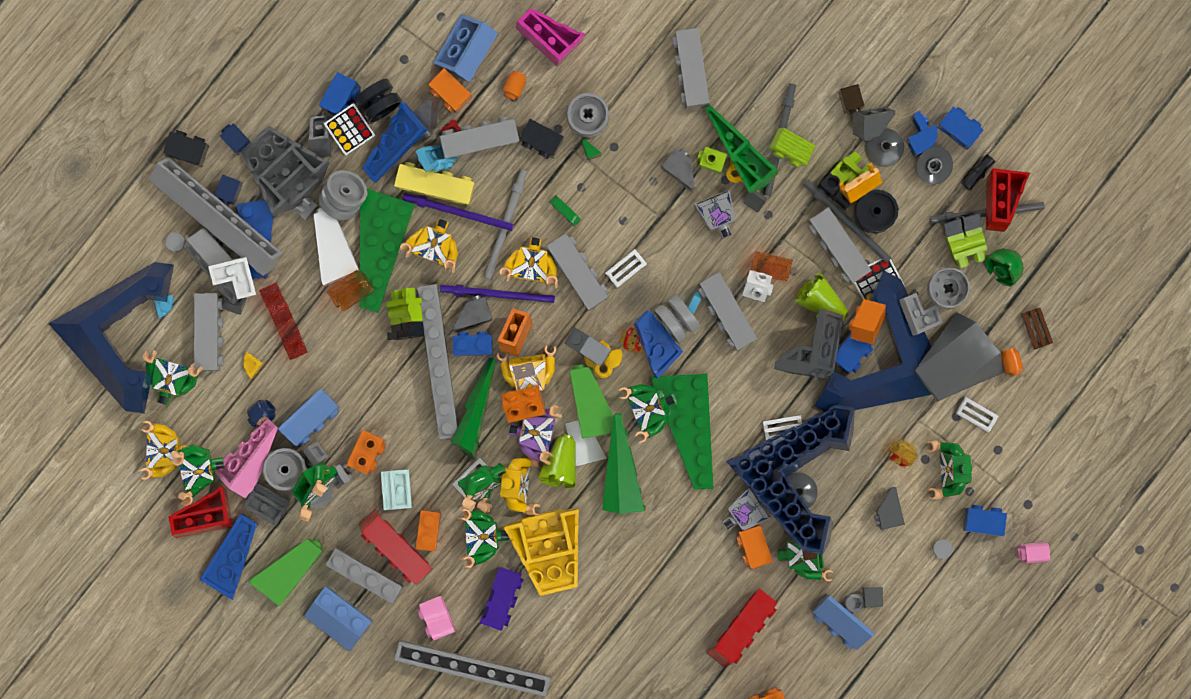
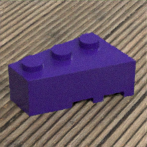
(501, 598)

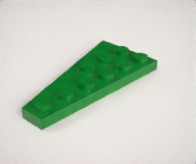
(381, 235)
(690, 424)

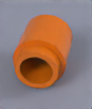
(514, 85)
(1011, 362)

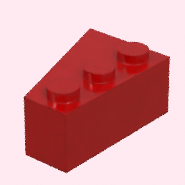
(1002, 197)

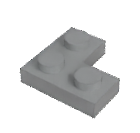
(917, 318)

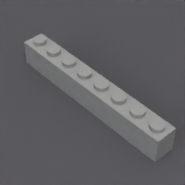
(215, 216)
(438, 361)
(472, 668)

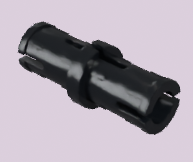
(978, 172)

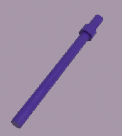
(423, 202)
(460, 290)

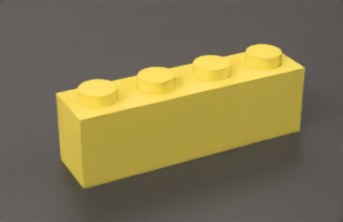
(435, 185)

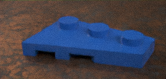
(657, 343)

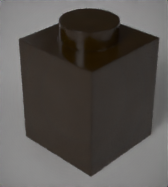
(851, 99)

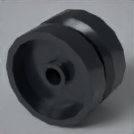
(377, 101)
(867, 219)

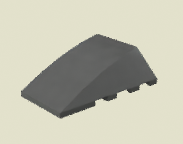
(283, 169)
(959, 359)

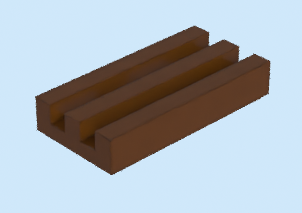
(1037, 328)

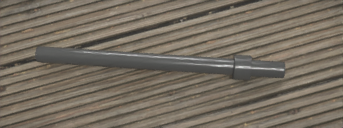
(788, 103)
(820, 195)
(1020, 208)

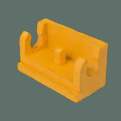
(861, 184)

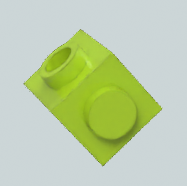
(711, 160)

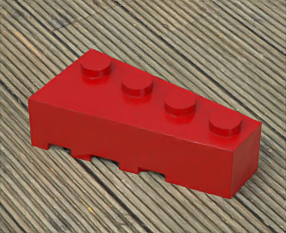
(394, 548)
(743, 629)

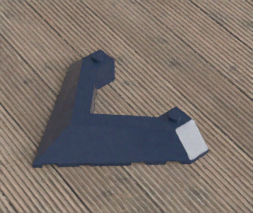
(85, 333)
(891, 384)
(768, 465)

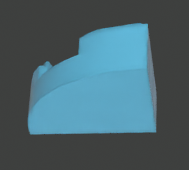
(694, 303)
(163, 308)

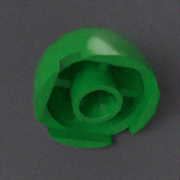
(1006, 265)

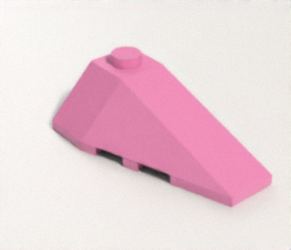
(245, 465)

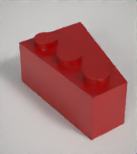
(203, 516)

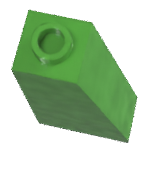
(592, 408)
(286, 573)

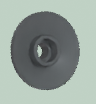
(885, 157)
(941, 169)
(808, 487)

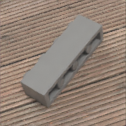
(691, 68)
(478, 138)
(839, 245)
(208, 252)
(577, 272)
(727, 311)
(207, 331)
(364, 575)

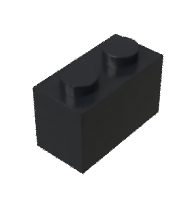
(541, 139)
(186, 148)

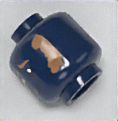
(260, 412)

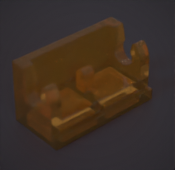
(772, 265)
(350, 290)

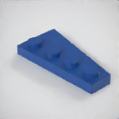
(394, 143)
(259, 218)
(228, 563)

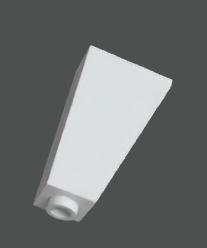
(333, 249)

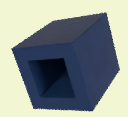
(234, 138)
(228, 190)

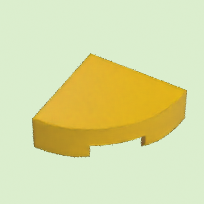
(251, 365)

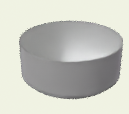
(175, 242)
(942, 548)
(854, 603)

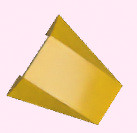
(548, 548)

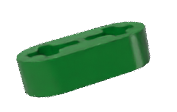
(565, 211)

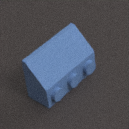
(465, 47)
(309, 418)
(338, 618)
(841, 622)

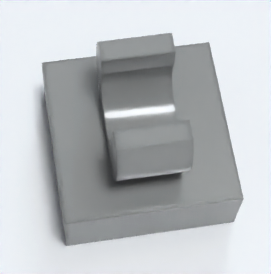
(306, 208)
(314, 453)
(342, 477)

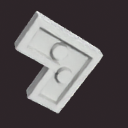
(238, 273)

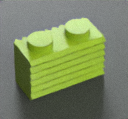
(791, 147)

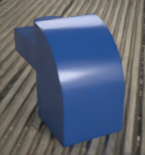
(924, 138)

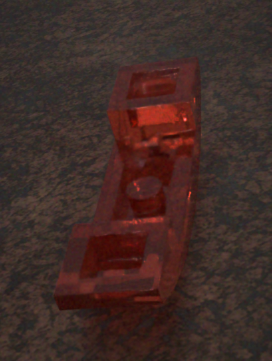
(283, 321)

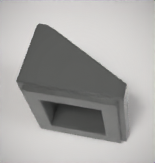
(755, 201)
(236, 307)
(873, 596)

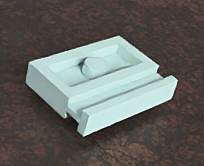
(396, 489)

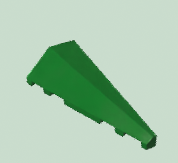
(751, 165)
(470, 428)
(621, 484)

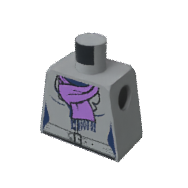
(717, 213)
(746, 512)

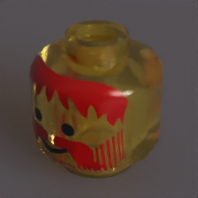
(631, 341)
(903, 453)

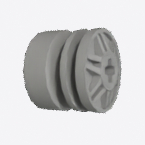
(959, 285)

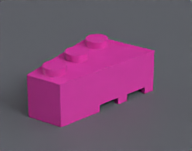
(549, 36)

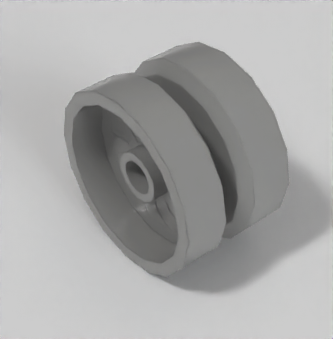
(590, 104)
(342, 195)
(677, 318)
(273, 472)

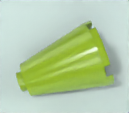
(820, 295)
(563, 464)

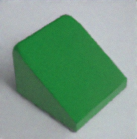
(590, 151)

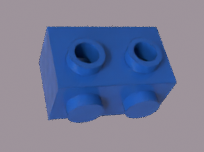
(340, 94)
(960, 127)
(472, 345)
(851, 353)
(985, 521)

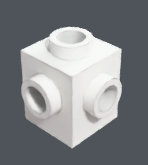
(757, 286)

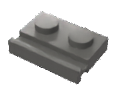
(266, 504)

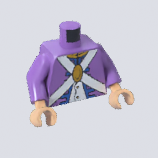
(536, 434)

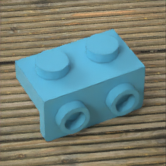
(432, 159)

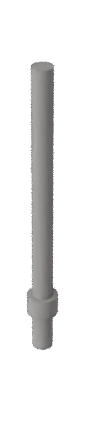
(517, 190)

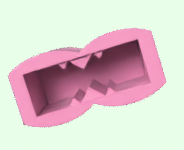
(1033, 553)
(436, 617)

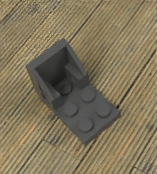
(821, 358)

